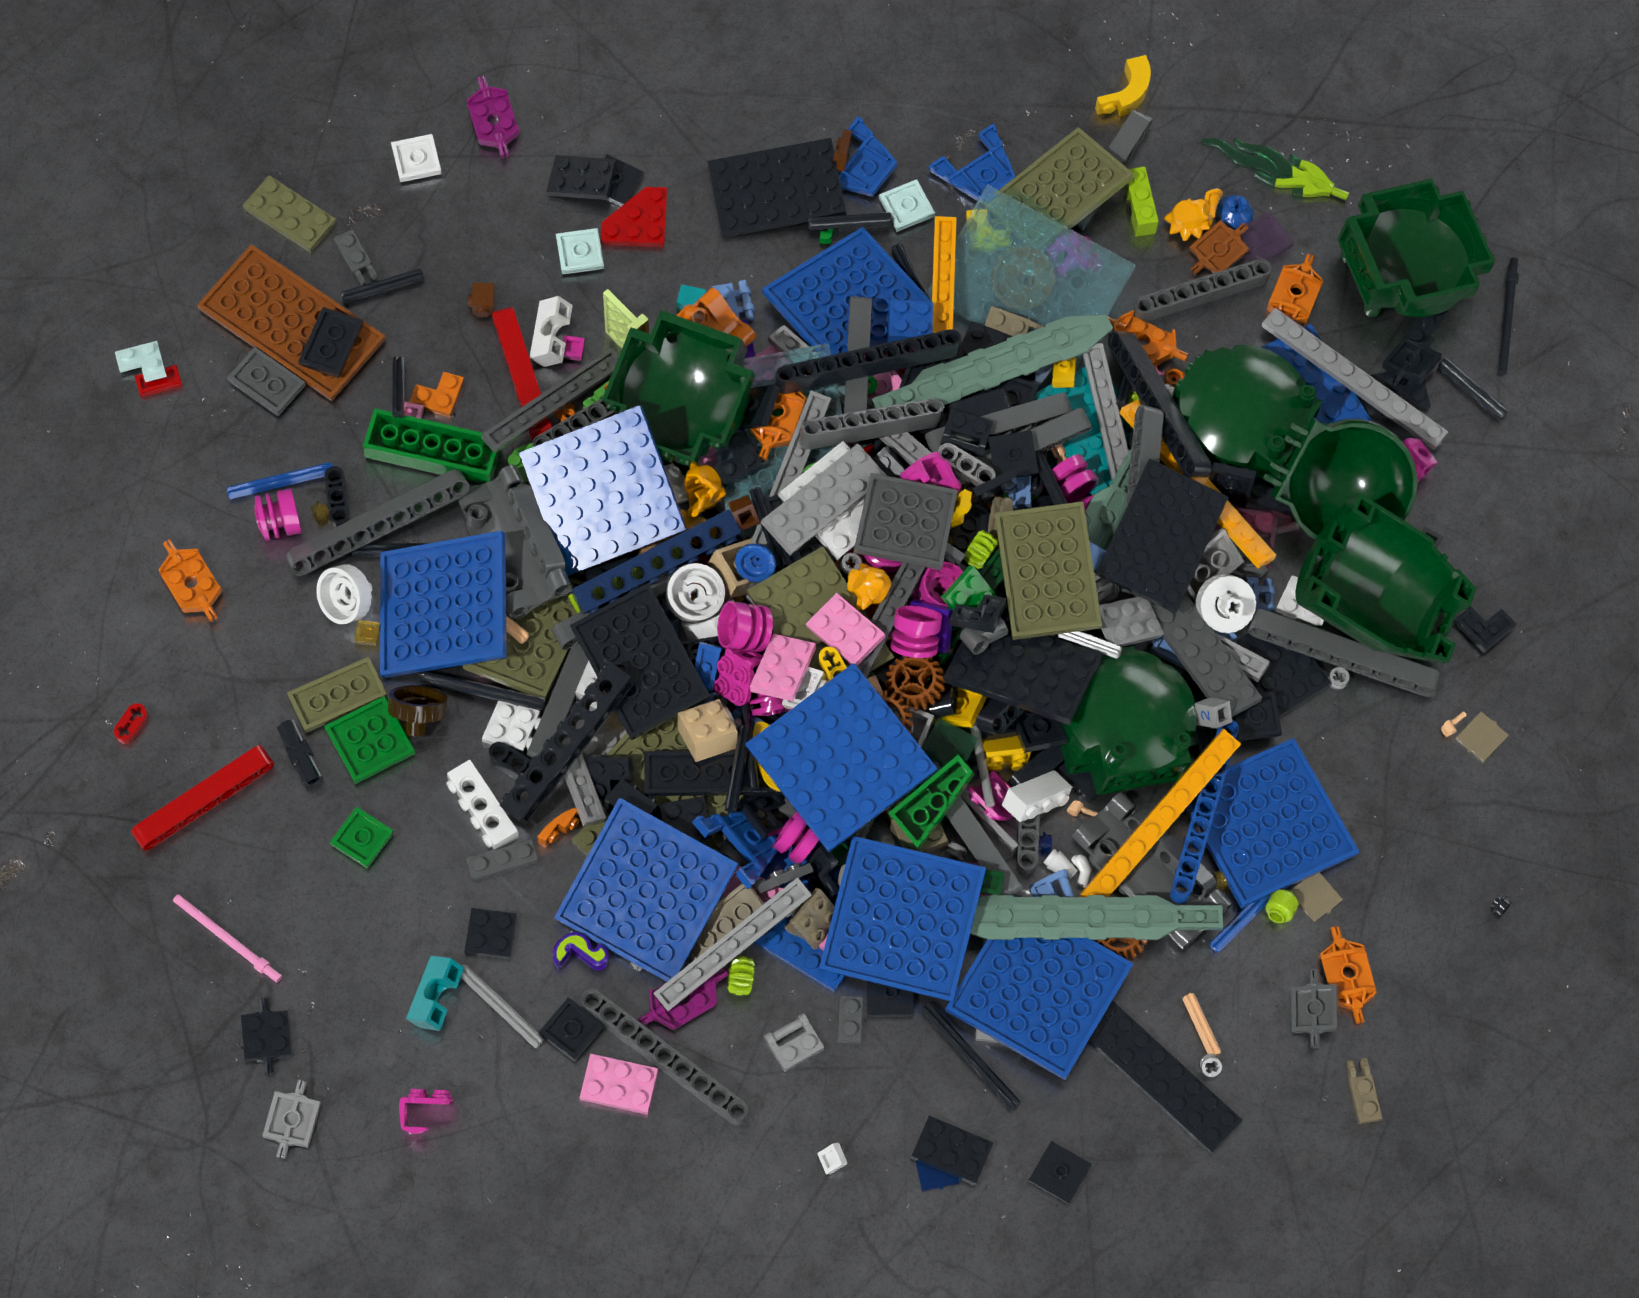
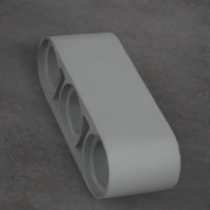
(961, 457)

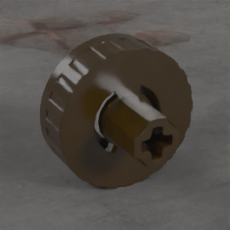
(417, 707)

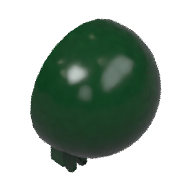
(1339, 462)

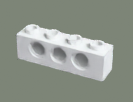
(467, 775)

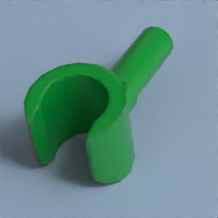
(826, 236)

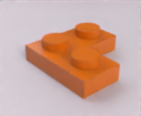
(441, 400)

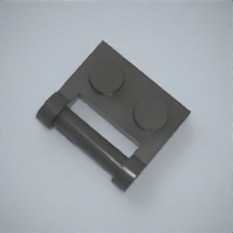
(780, 877)

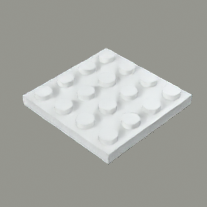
(841, 533)

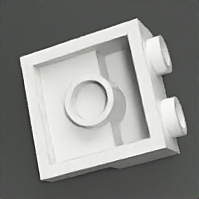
(1291, 609)
(512, 726)

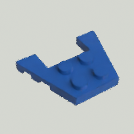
(869, 164)
(990, 168)
(744, 837)

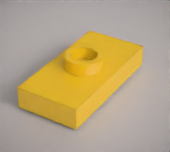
(1064, 373)

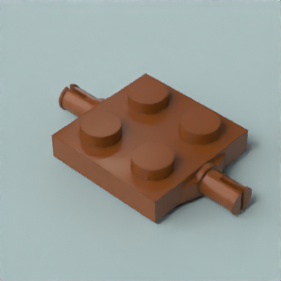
(1219, 248)

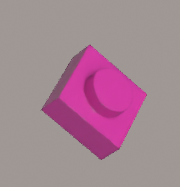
(573, 348)

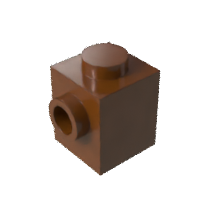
(482, 299)
(744, 512)

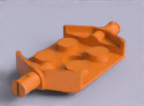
(1296, 276)
(1160, 344)
(781, 428)
(187, 565)
(1354, 991)

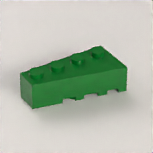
(928, 804)

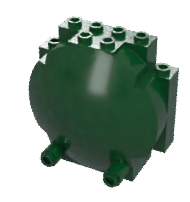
(1414, 249)
(687, 384)
(1244, 406)
(1132, 725)

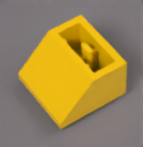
(1004, 754)

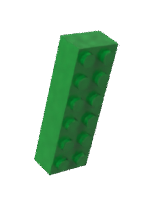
(429, 446)

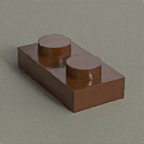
(842, 150)

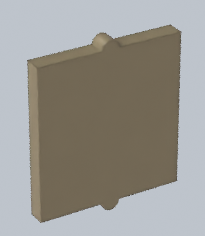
(1482, 736)
(1316, 896)

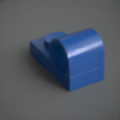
(706, 663)

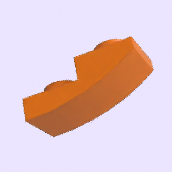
(562, 823)

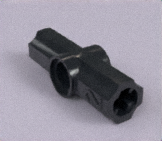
(299, 752)

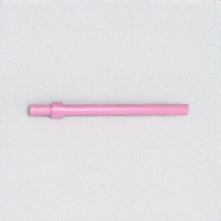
(260, 964)

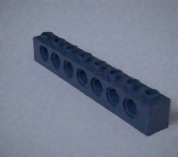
(723, 522)

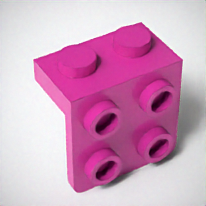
(999, 790)

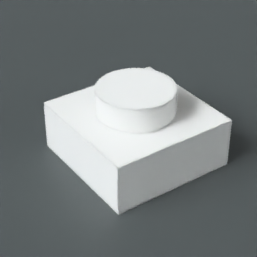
(832, 1158)

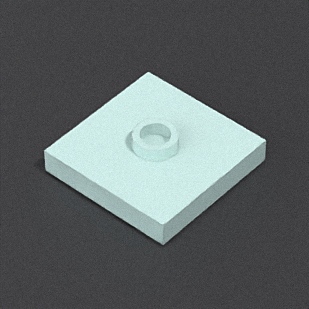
(907, 205)
(579, 251)

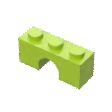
(1143, 209)

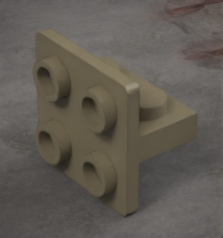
(812, 919)

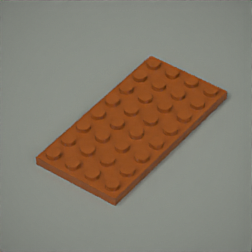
(277, 314)

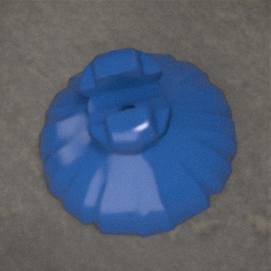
(1234, 211)
(755, 568)

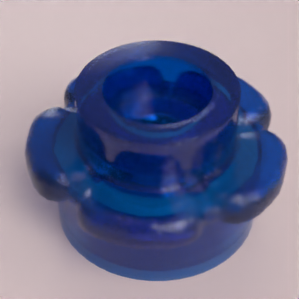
(1045, 842)

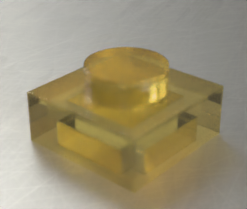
(367, 633)

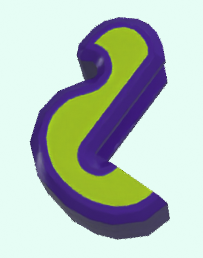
(581, 947)

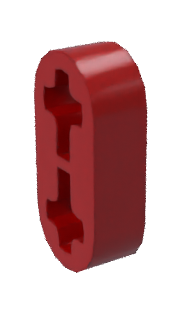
(134, 727)

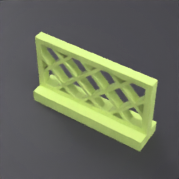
(620, 319)

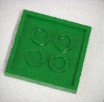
(369, 740)

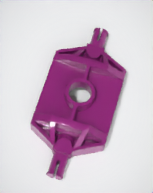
(490, 103)
(700, 1001)

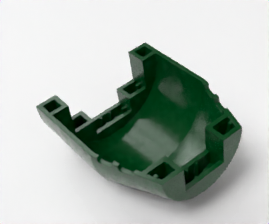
(1383, 583)

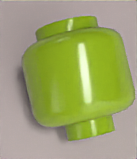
(1281, 906)

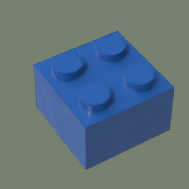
(909, 319)

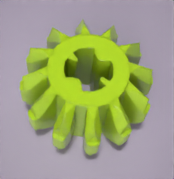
(980, 549)
(741, 975)

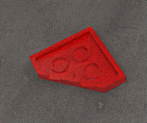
(638, 221)

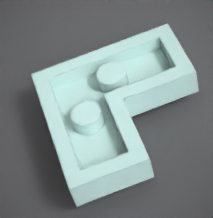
(144, 356)

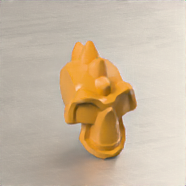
(1194, 216)
(702, 488)
(869, 585)

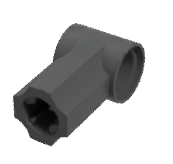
(978, 640)

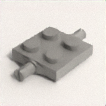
(291, 1119)

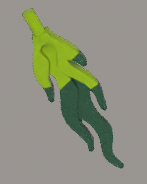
(1306, 183)

